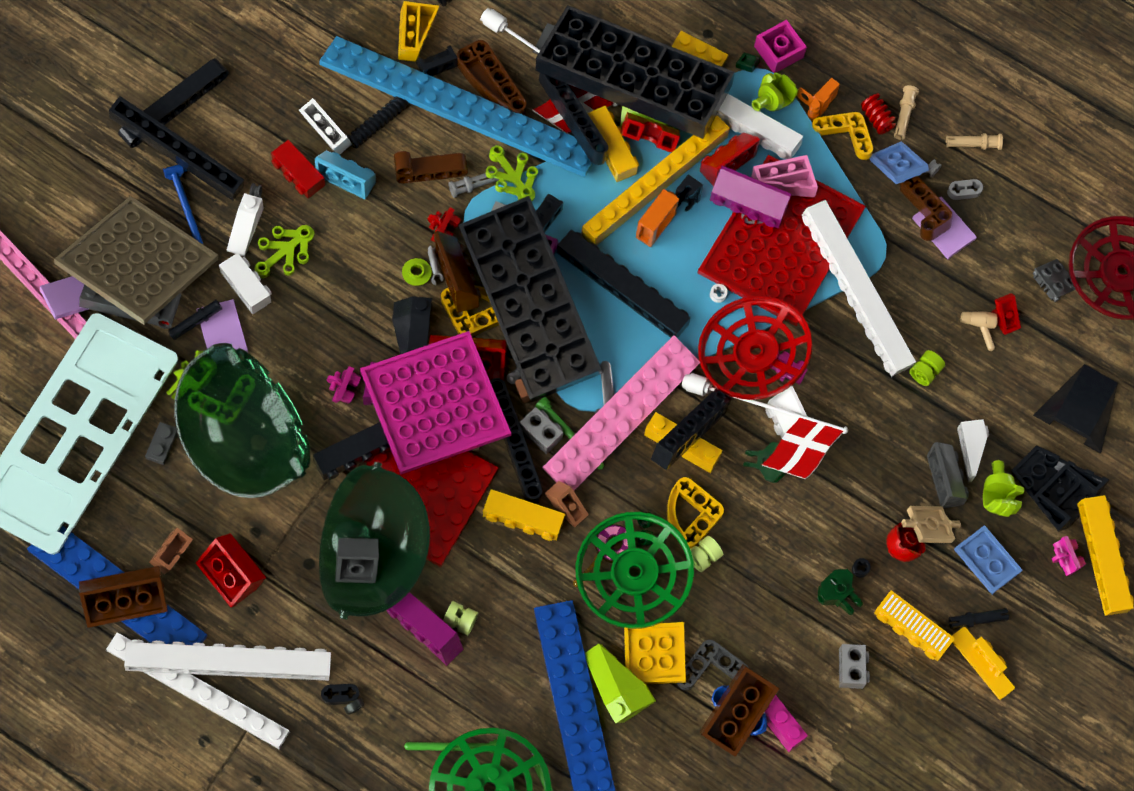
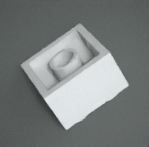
(789, 401)

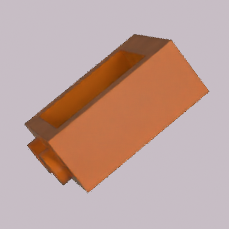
(657, 217)

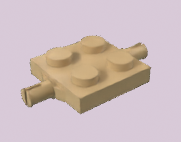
(931, 524)

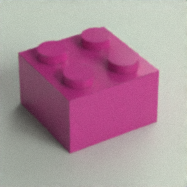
(780, 46)

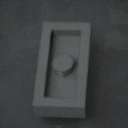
(161, 443)

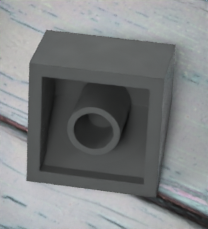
(356, 560)

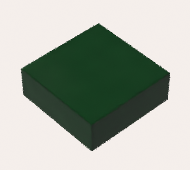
(748, 62)

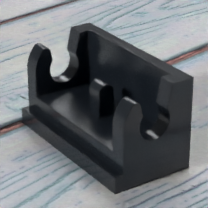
(438, 63)
(689, 192)
(548, 211)

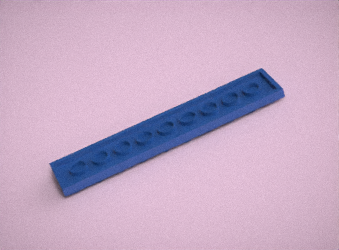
(80, 562)
(573, 697)

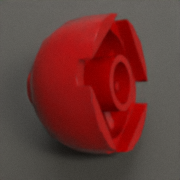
(904, 544)

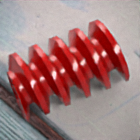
(877, 114)

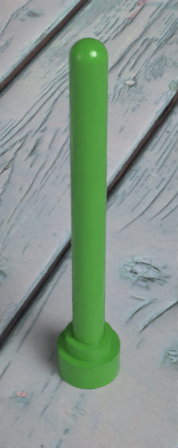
(544, 404)
(440, 746)

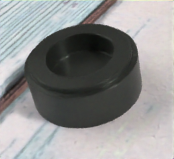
(354, 706)

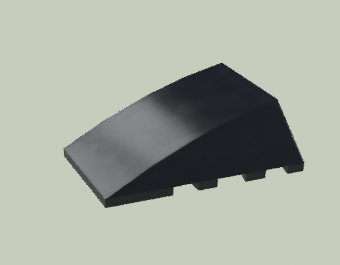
(1083, 406)
(1057, 485)

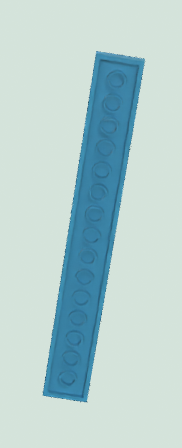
(456, 105)

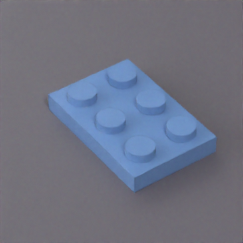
(899, 162)
(988, 559)

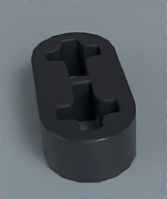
(339, 689)

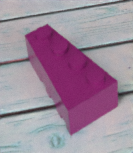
(427, 628)

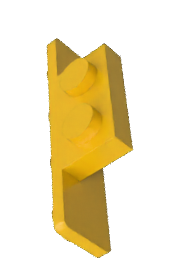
(984, 661)

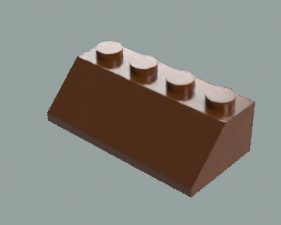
(456, 272)
(123, 596)
(739, 710)

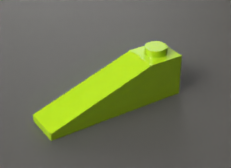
(618, 686)

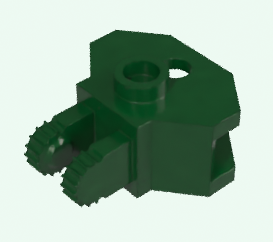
(770, 475)
(839, 591)

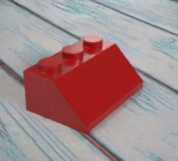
(733, 156)
(230, 569)

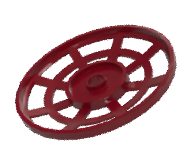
(1108, 268)

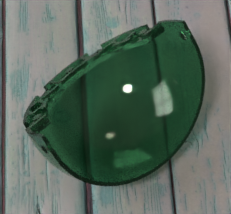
(239, 424)

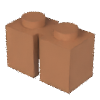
(174, 545)

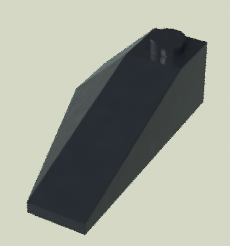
(412, 322)

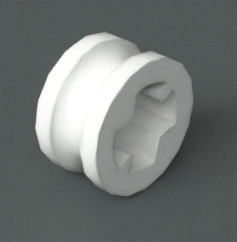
(713, 295)

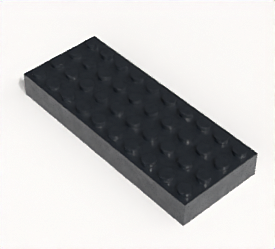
(634, 71)
(530, 299)

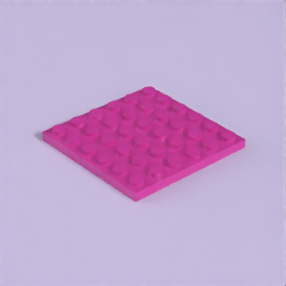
(435, 402)

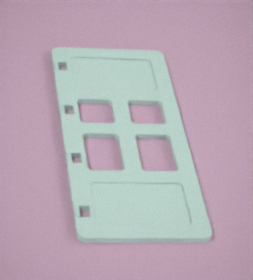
(114, 367)

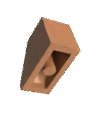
(566, 501)

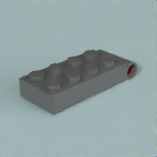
(91, 300)

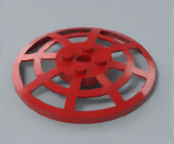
(755, 339)

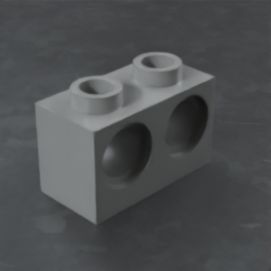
(537, 433)
(847, 666)

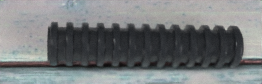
(377, 120)

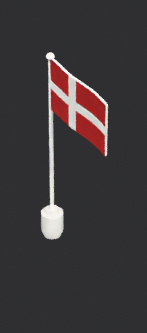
(548, 111)
(802, 444)

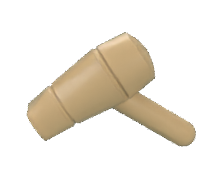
(985, 321)

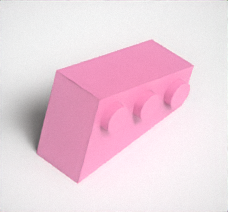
(790, 175)

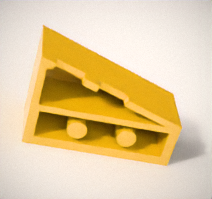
(414, 27)

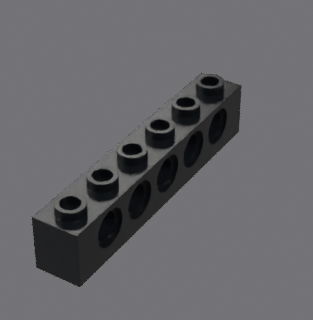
(691, 429)

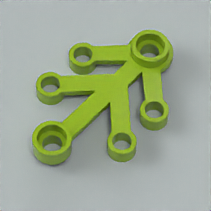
(512, 176)
(286, 248)

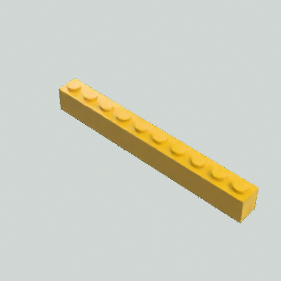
(654, 182)

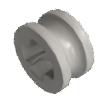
(933, 168)

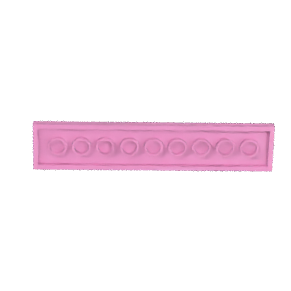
(622, 414)

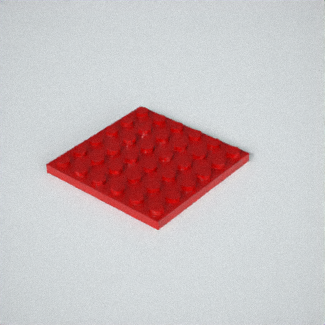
(449, 493)

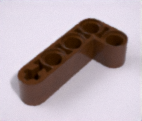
(428, 168)
(923, 199)

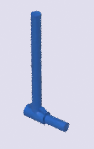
(174, 173)

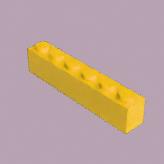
(1105, 555)

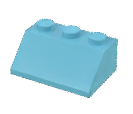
(345, 174)

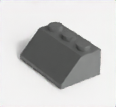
(947, 475)

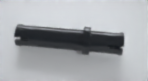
(203, 314)
(978, 618)

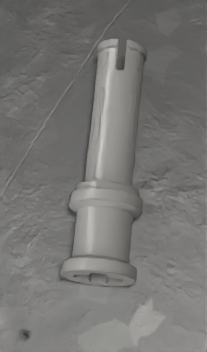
(467, 184)

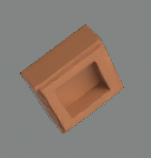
(522, 391)

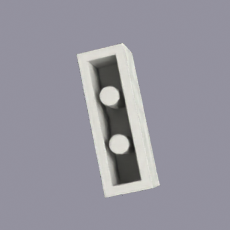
(325, 126)
(245, 283)

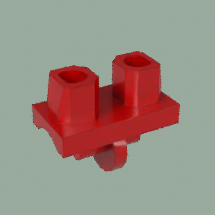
(447, 219)

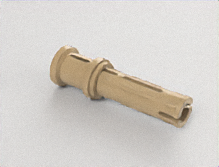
(907, 105)
(984, 141)

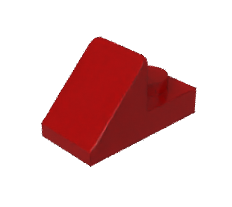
(1007, 313)

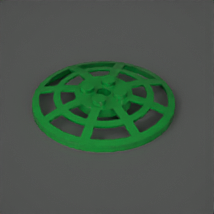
(632, 558)
(492, 771)

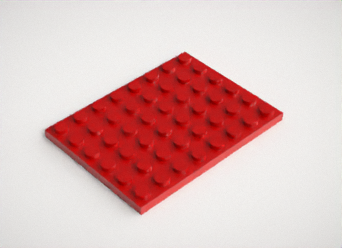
(777, 260)

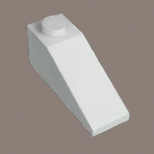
(245, 224)
(972, 440)

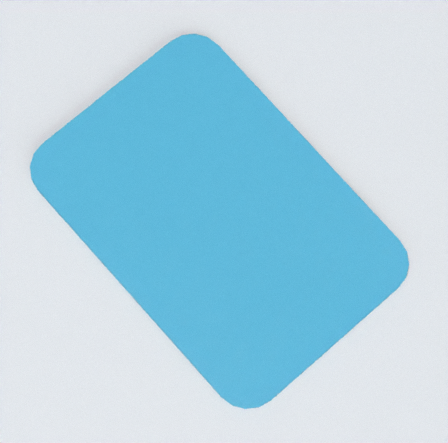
(674, 259)

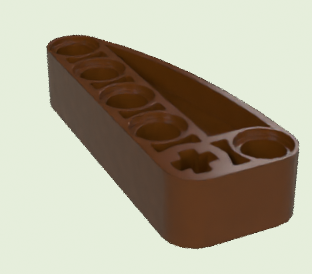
(484, 77)

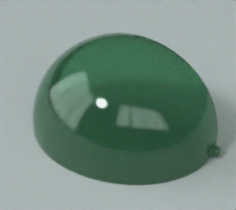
(394, 517)

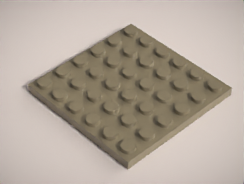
(136, 260)

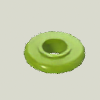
(416, 280)

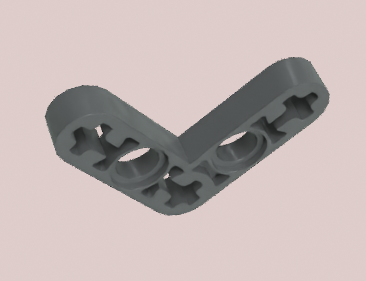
(714, 658)

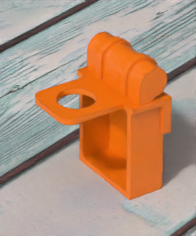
(821, 100)

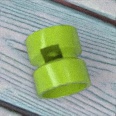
(927, 367)

